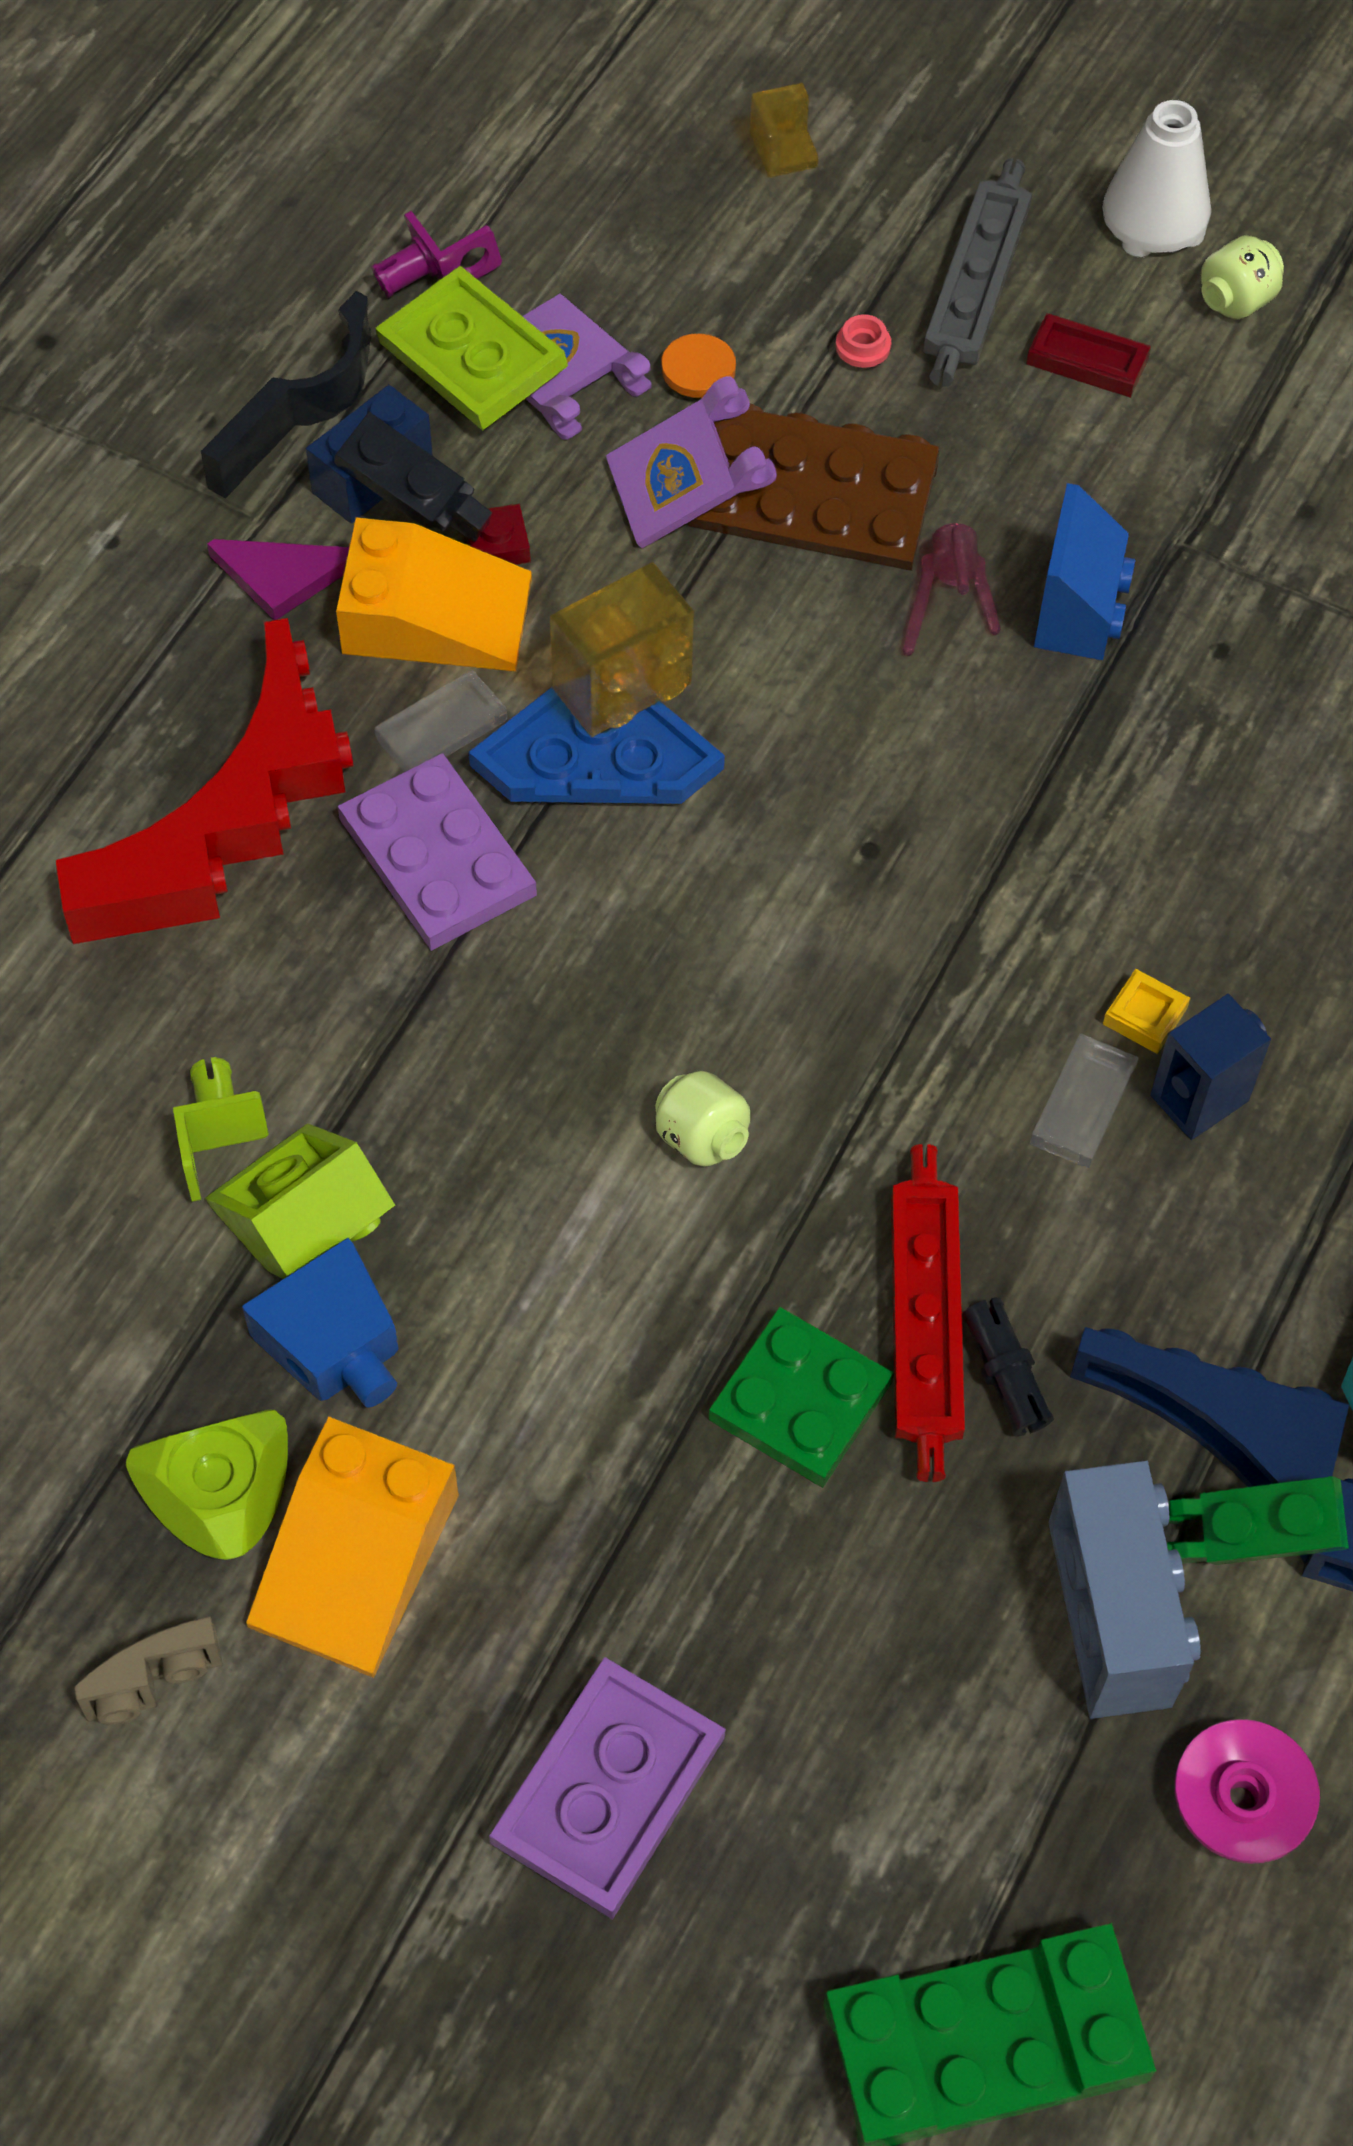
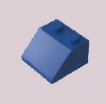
(1084, 579)

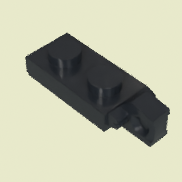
(411, 479)

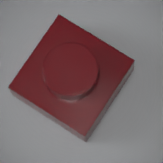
(505, 535)

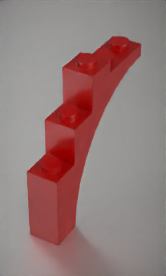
(176, 865)

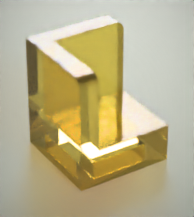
(781, 130)

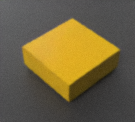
(1146, 1011)

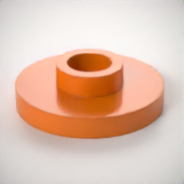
(696, 363)

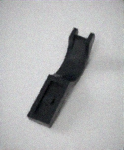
(289, 404)

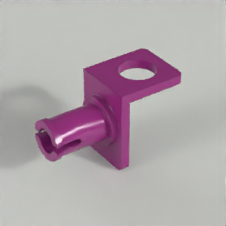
(425, 257)

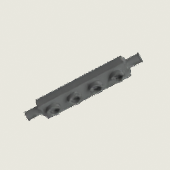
(977, 273)

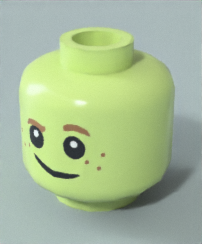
(1242, 277)
(702, 1118)

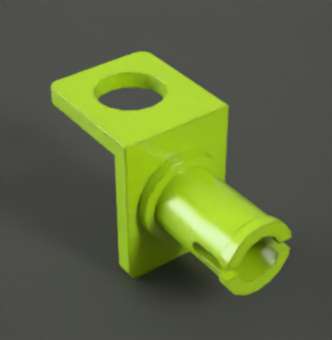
(216, 1117)

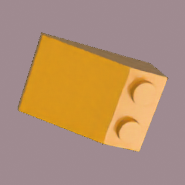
(429, 599)
(353, 1546)

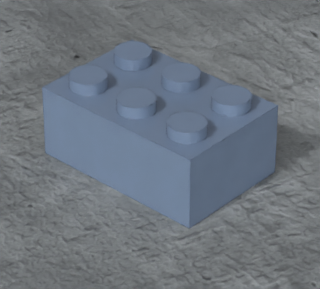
(1122, 1589)

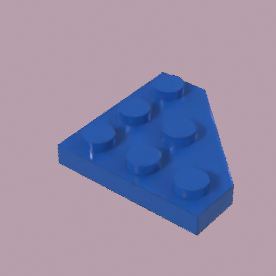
(552, 758)

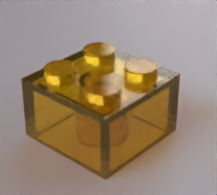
(622, 649)

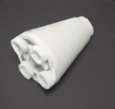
(1161, 186)

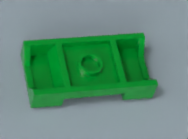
(989, 2038)

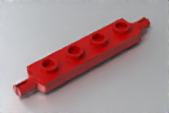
(927, 1313)

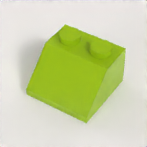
(302, 1199)

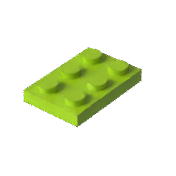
(471, 347)

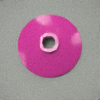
(1266, 1765)

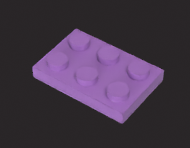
(437, 851)
(607, 1787)

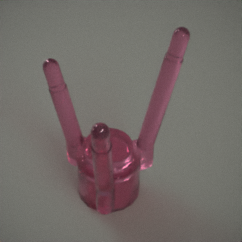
(955, 562)

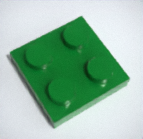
(801, 1397)

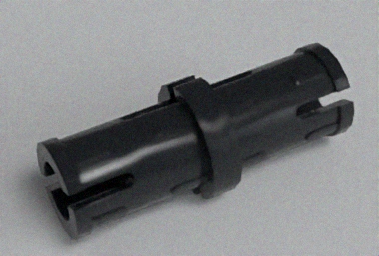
(1007, 1366)

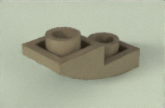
(125, 1682)

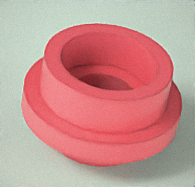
(863, 341)

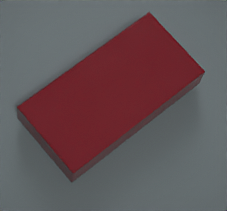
(1088, 355)

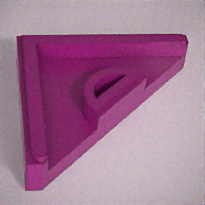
(279, 573)

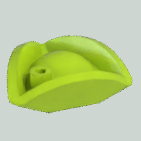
(215, 1481)

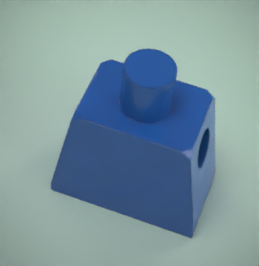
(328, 1327)

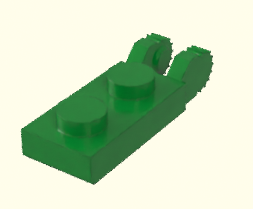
(1264, 1522)

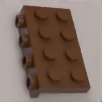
(833, 488)

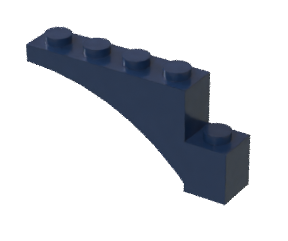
(1246, 1422)

